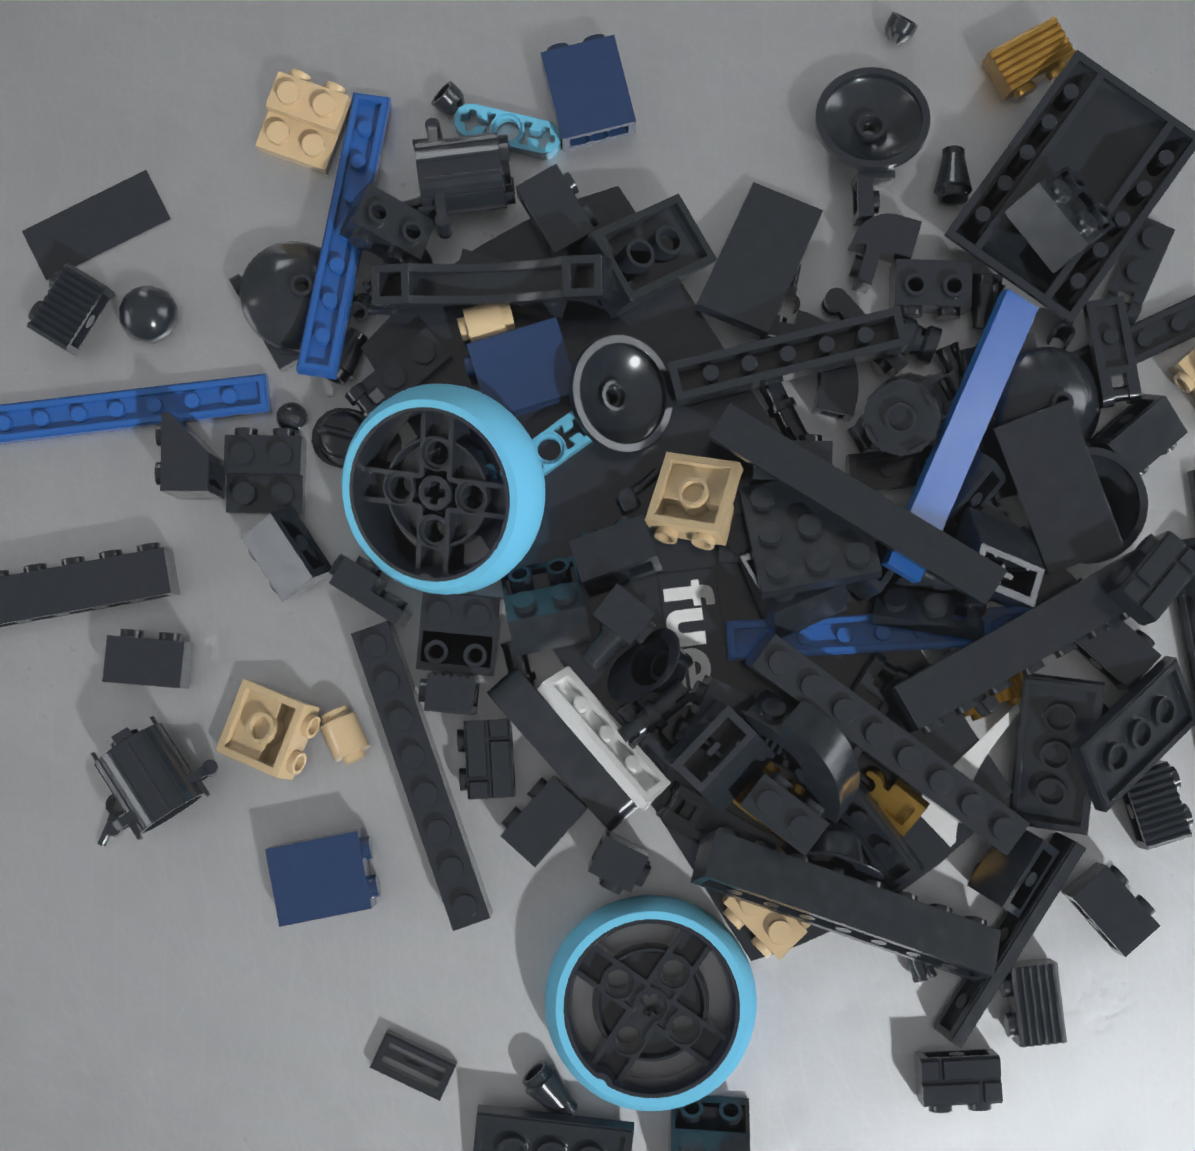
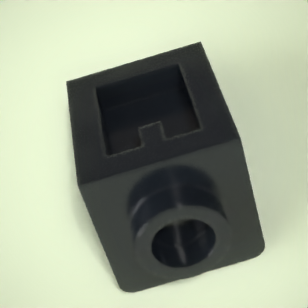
(864, 197)

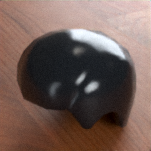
(148, 314)

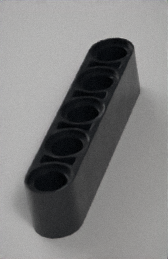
(561, 749)

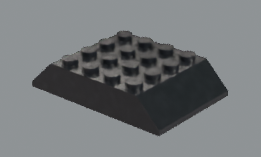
(1118, 145)

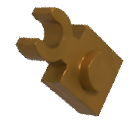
(898, 802)

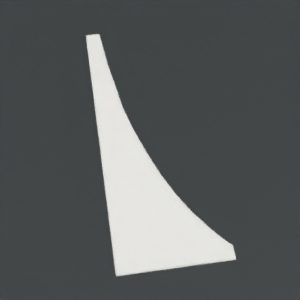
(968, 764)

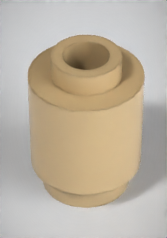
(485, 321)
(344, 735)

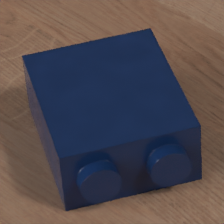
(588, 91)
(522, 367)
(322, 877)

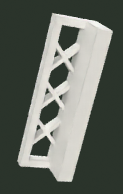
(599, 734)

